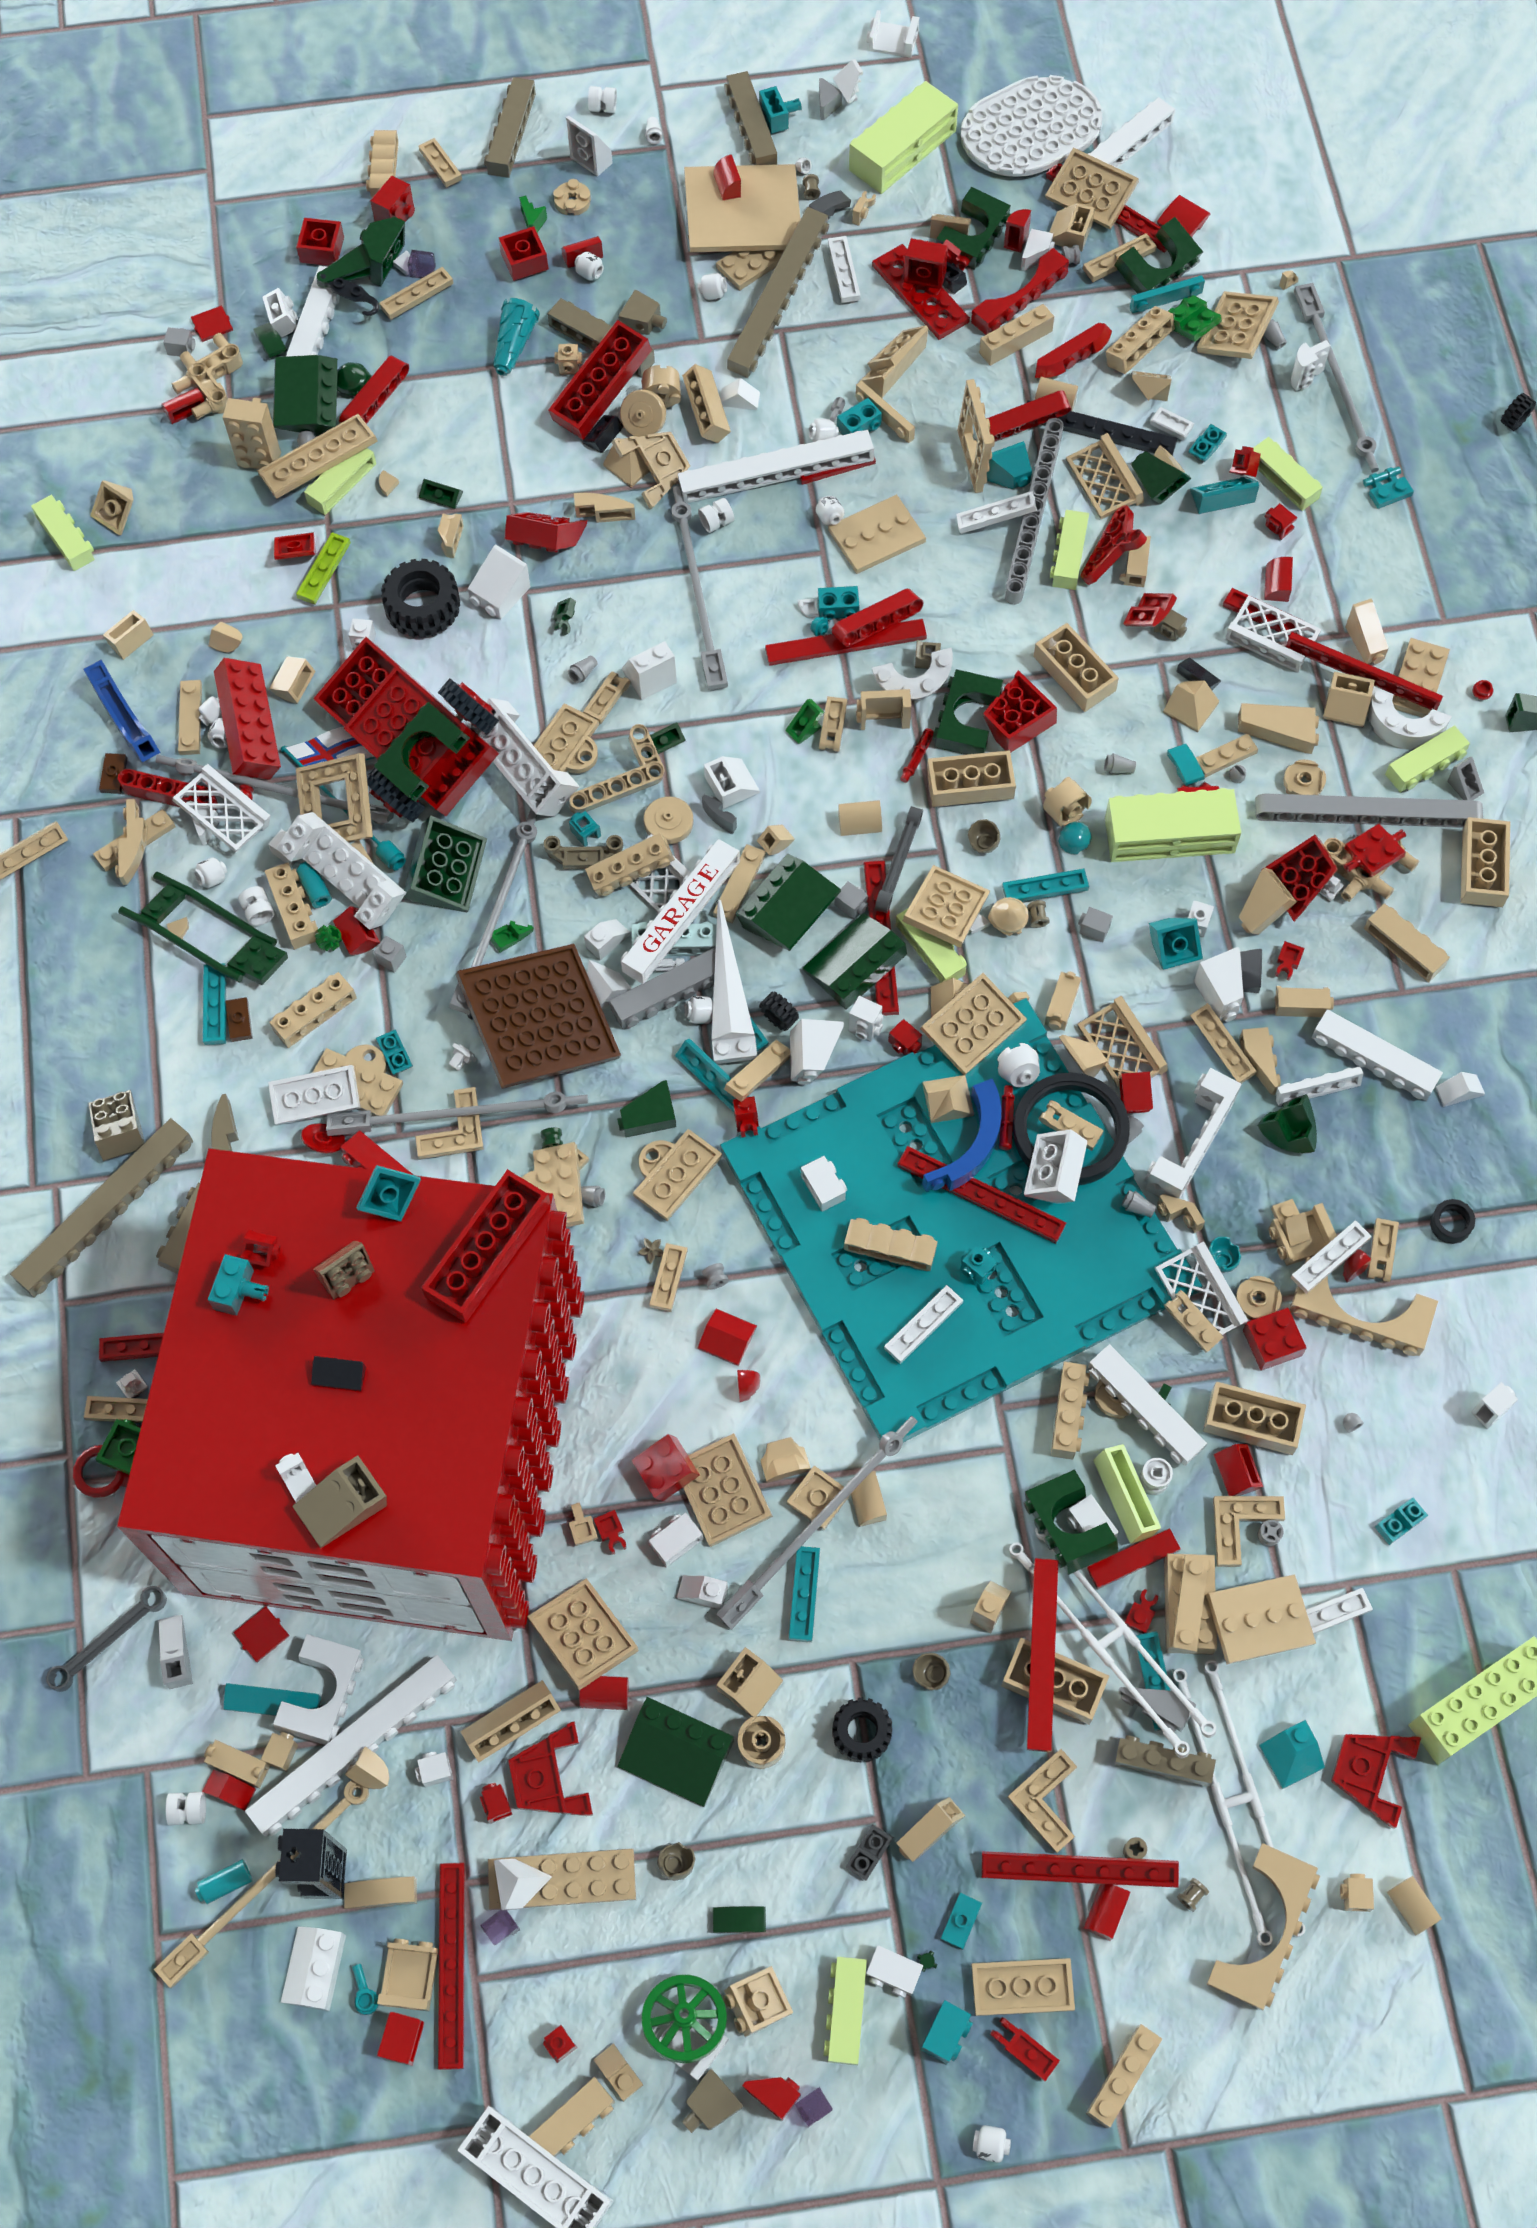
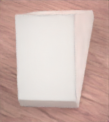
(740, 395)
(203, 833)
(1459, 1089)

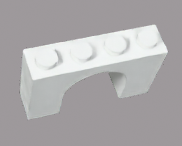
(321, 1723)

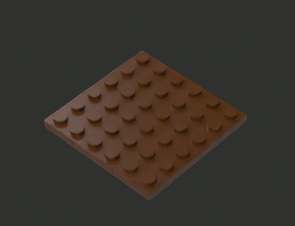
(537, 1015)

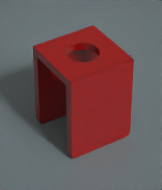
(1136, 1092)
(401, 2038)

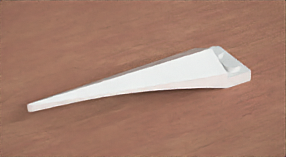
(731, 1022)

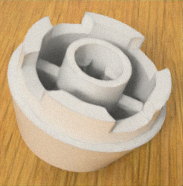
(1019, 1065)

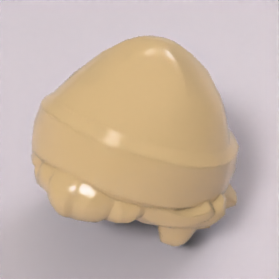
(1009, 916)

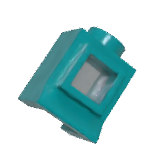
(583, 826)

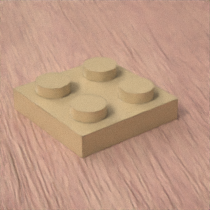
(815, 1494)

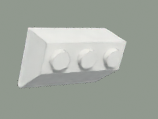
(1056, 1166)
(313, 1968)

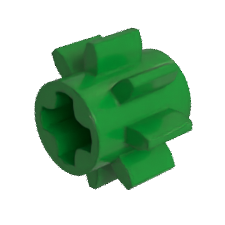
(328, 937)

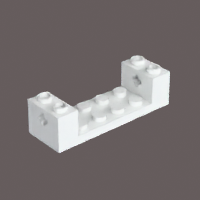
(523, 765)
(343, 867)
(1216, 1094)
(533, 2173)

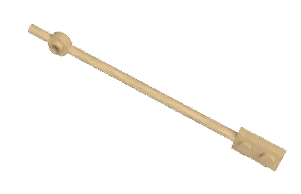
(192, 1950)

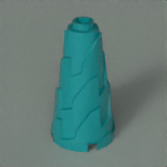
(514, 331)

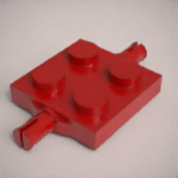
(1375, 850)

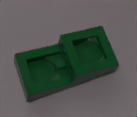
(270, 340)
(739, 1919)

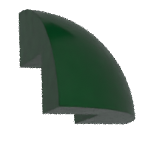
(1291, 1126)

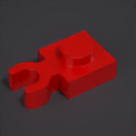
(955, 257)
(1289, 958)
(610, 1528)
(1140, 1614)

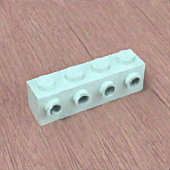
(693, 942)

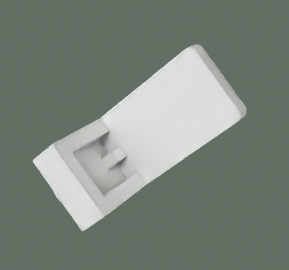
(295, 1476)

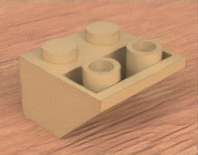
(1072, 225)
(1348, 699)
(749, 1683)

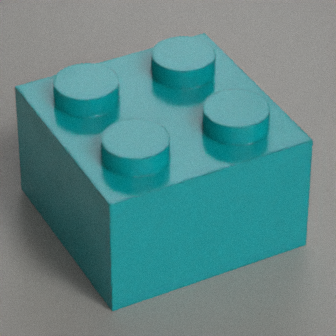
(946, 2032)

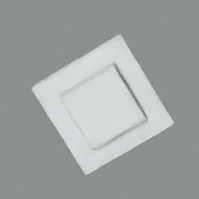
(1332, 888)
(461, 1056)
(132, 1384)

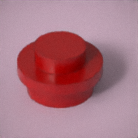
(1482, 690)

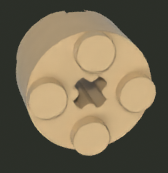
(664, 383)
(1066, 802)
(761, 1727)

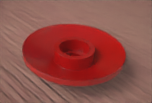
(316, 1138)

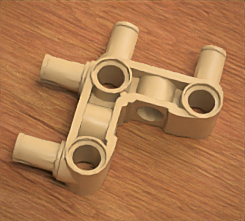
(203, 375)
(1355, 877)

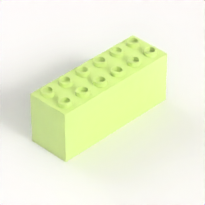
(903, 137)
(1172, 825)
(1479, 1703)

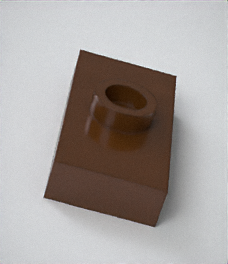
(112, 767)
(239, 1019)

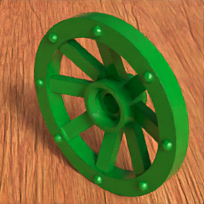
(684, 2024)

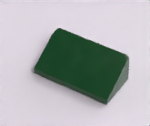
(440, 493)
(666, 738)

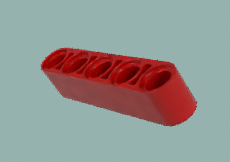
(376, 390)
(1029, 415)
(877, 617)
(158, 788)

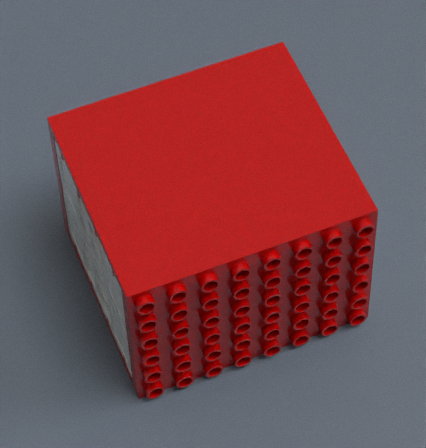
(444, 1418)

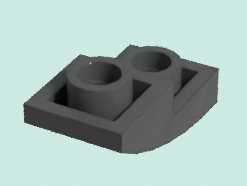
(830, 202)
(713, 808)
(869, 1852)

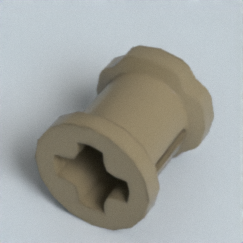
(811, 183)
(1041, 920)
(1141, 1846)
(1193, 1894)

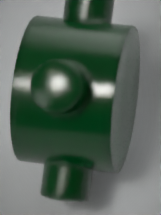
(927, 1961)

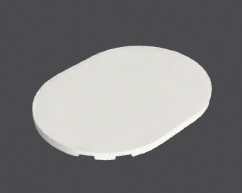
(1031, 125)

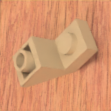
(1174, 1207)

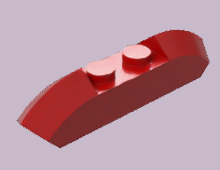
(1073, 351)

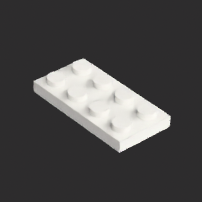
(314, 1095)

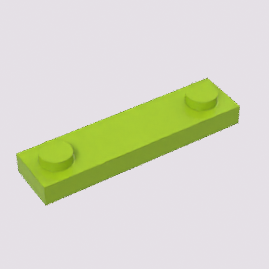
(323, 568)

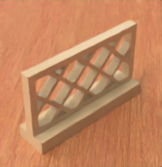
(1121, 472)
(1135, 1031)

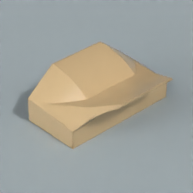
(450, 533)
(783, 1460)

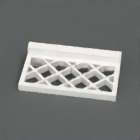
(1266, 645)
(236, 800)
(678, 873)
(1214, 1279)

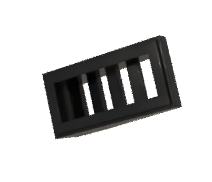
(956, 282)

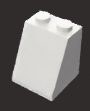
(499, 583)
(651, 670)
(1221, 983)
(811, 1048)

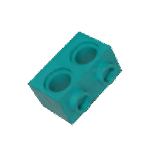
(860, 418)
(838, 599)

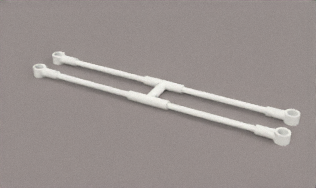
(1099, 1649)
(1224, 1804)

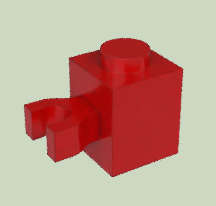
(746, 1115)

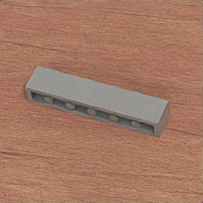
(664, 990)

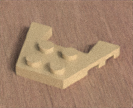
(662, 458)

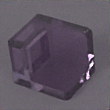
(421, 263)
(500, 1926)
(813, 2107)

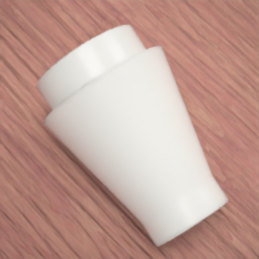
(653, 131)

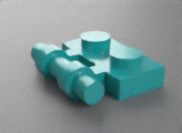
(1390, 492)

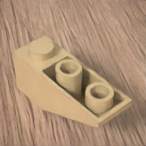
(1257, 1047)

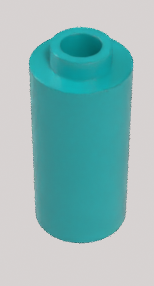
(313, 885)
(223, 1882)

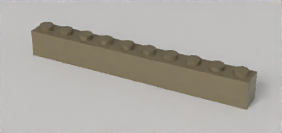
(778, 292)
(102, 1208)

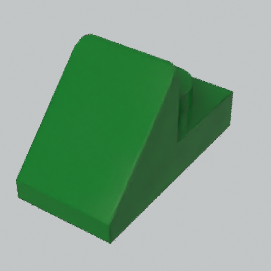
(532, 217)
(805, 721)

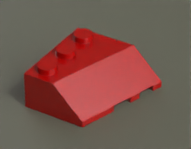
(542, 531)
(1019, 714)
(1304, 872)

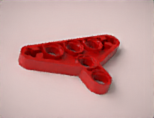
(1113, 543)

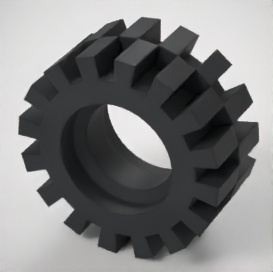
(1518, 411)
(779, 1011)

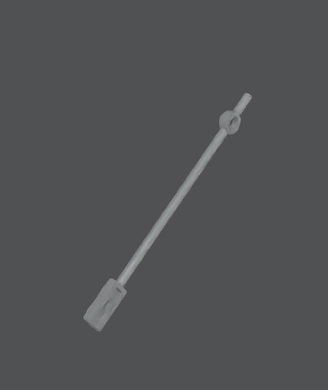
(1313, 310)
(711, 658)
(187, 766)
(458, 1000)
(363, 1120)
(750, 1592)

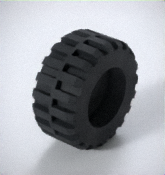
(416, 577)

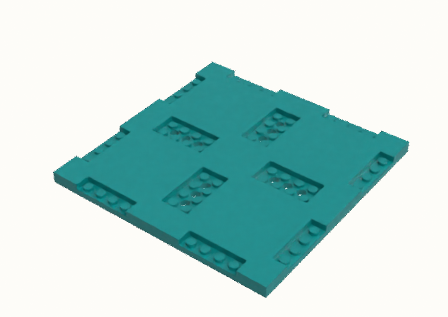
(1065, 1292)

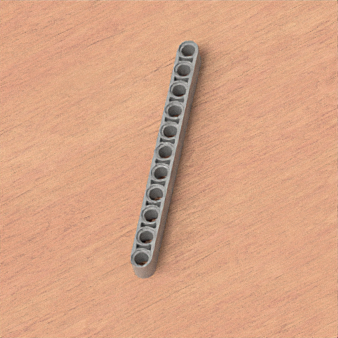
(1031, 522)
(1366, 810)

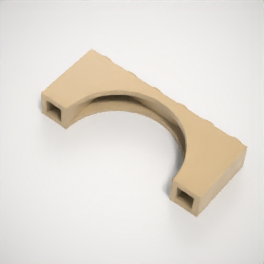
(1405, 1332)
(1254, 1981)

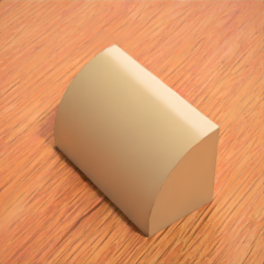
(1048, 386)
(128, 634)
(292, 679)
(860, 818)
(869, 1501)
(1414, 1905)

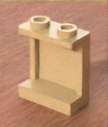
(884, 705)
(1320, 1233)
(409, 1975)

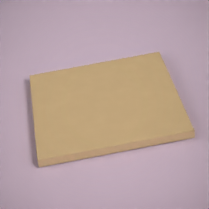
(755, 222)

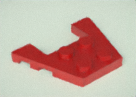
(1363, 1766)
(538, 1778)

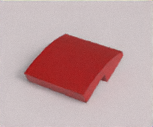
(1187, 213)
(1151, 609)

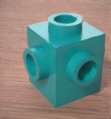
(978, 1264)

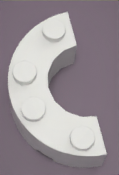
(921, 686)
(1399, 730)

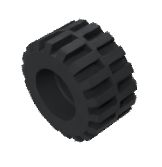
(868, 1710)

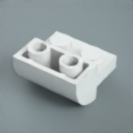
(1309, 363)

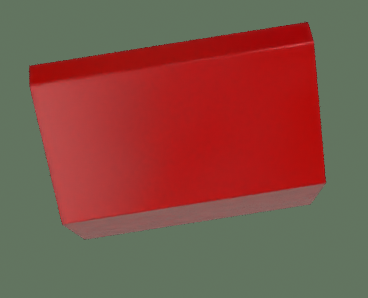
(294, 546)
(727, 1337)

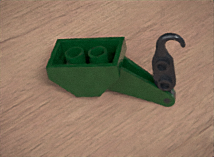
(372, 258)

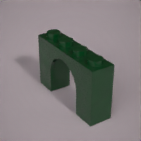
(991, 213)
(1183, 254)
(965, 688)
(395, 761)
(1071, 1550)

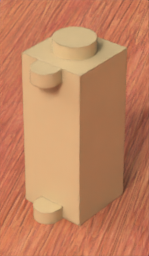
(1137, 566)
(1062, 1001)
(1302, 1002)
(236, 1763)

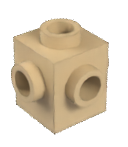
(568, 359)

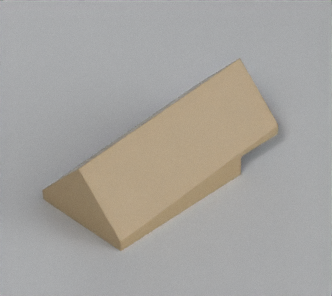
(895, 359)

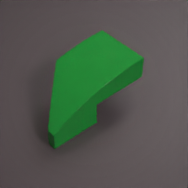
(509, 935)

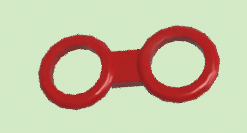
(121, 1478)

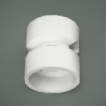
(602, 99)
(717, 514)
(256, 906)
(1156, 1476)
(194, 1808)

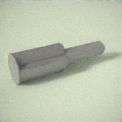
(837, 408)

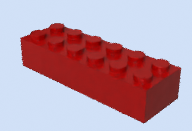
(600, 379)
(247, 719)
(486, 1246)

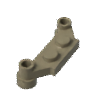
(581, 856)

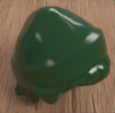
(352, 378)

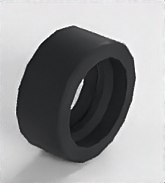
(1460, 1207)

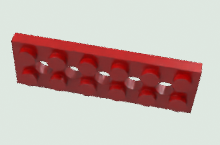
(918, 301)

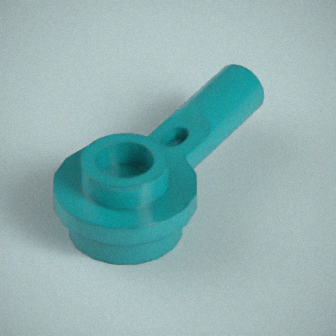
(365, 1999)

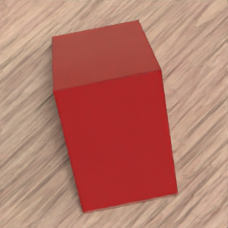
(229, 1790)

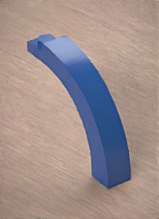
(120, 712)
(968, 1165)

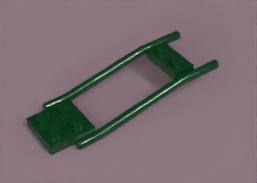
(255, 960)

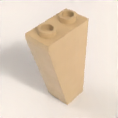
(1281, 725)

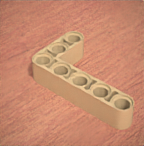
(623, 779)

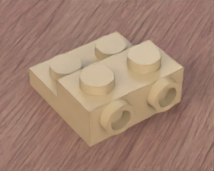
(757, 2002)

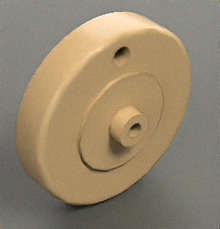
(642, 413)
(670, 818)

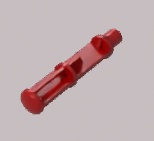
(917, 755)
(1007, 1113)

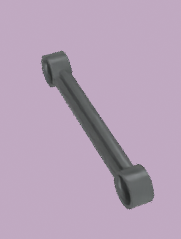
(886, 894)
(106, 1639)

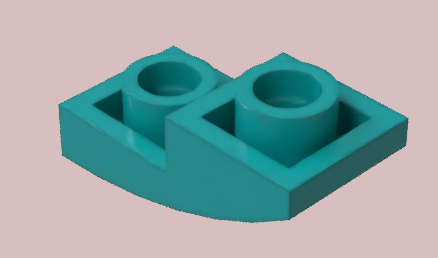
(1208, 443)
(1186, 763)
(394, 1052)
(1401, 1521)

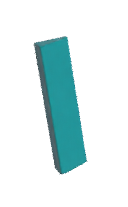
(265, 1700)

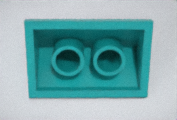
(1225, 494)

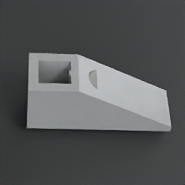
(174, 1653)
(1164, 1704)

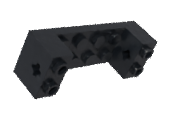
(320, 1866)

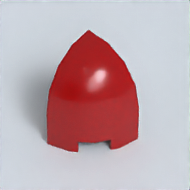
(1355, 1265)
(747, 1383)

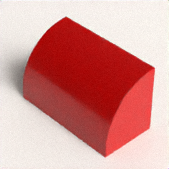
(727, 178)
(1017, 230)
(571, 251)
(180, 406)
(1278, 579)
(355, 934)
(1238, 1470)
(606, 1693)
(1106, 1910)

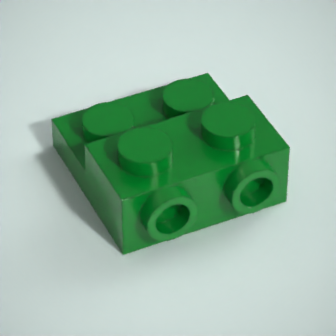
(1193, 318)
(120, 1446)

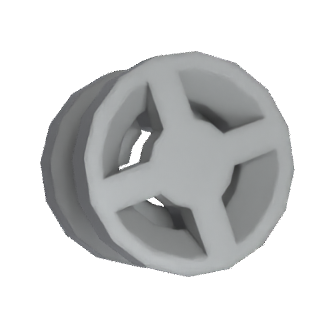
(1071, 254)
(715, 1276)
(1273, 1529)

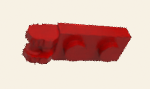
(1027, 2050)

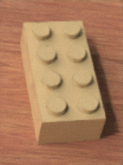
(251, 433)
(1075, 667)
(971, 778)
(1485, 862)
(1254, 1418)
(1172, 1581)
(1075, 1684)

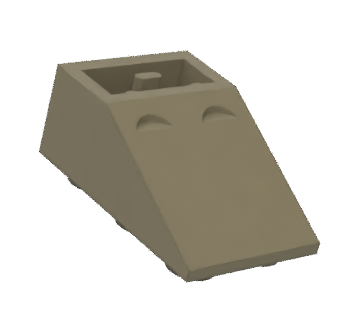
(116, 1125)
(345, 1269)
(340, 1502)

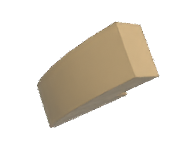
(604, 507)
(380, 1893)

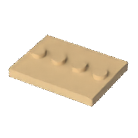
(1092, 184)
(1241, 327)
(877, 534)
(946, 906)
(973, 1024)
(725, 1492)
(1260, 1619)
(583, 1634)

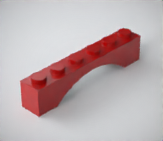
(994, 312)

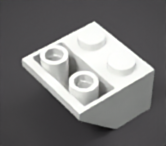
(730, 780)

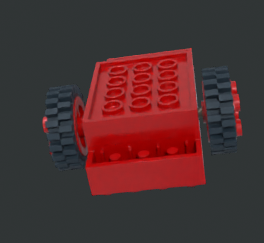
(376, 702)

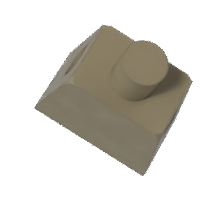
(642, 313)
(711, 2103)

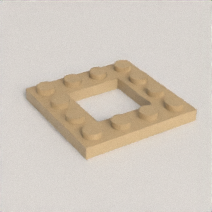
(976, 453)
(346, 768)

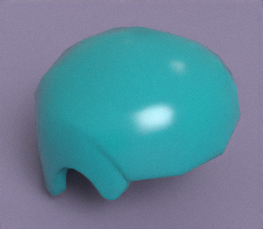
(1075, 837)
(1225, 1254)

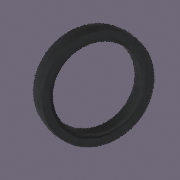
(1084, 1084)

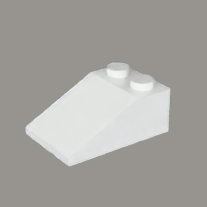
(587, 148)

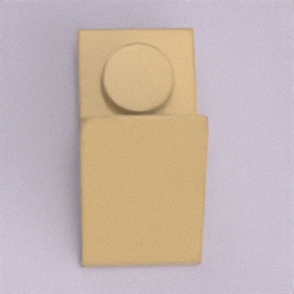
(1292, 1222)
(618, 2072)

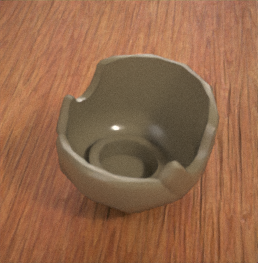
(984, 836)
(931, 1671)
(676, 1861)

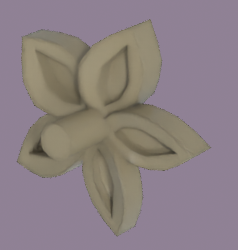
(651, 1249)

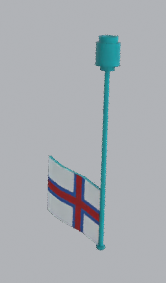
(334, 745)

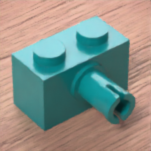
(775, 110)
(233, 1284)

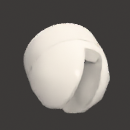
(805, 163)

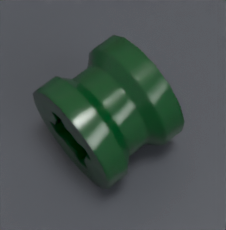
(551, 1137)

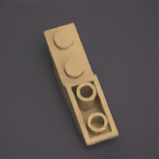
(132, 846)

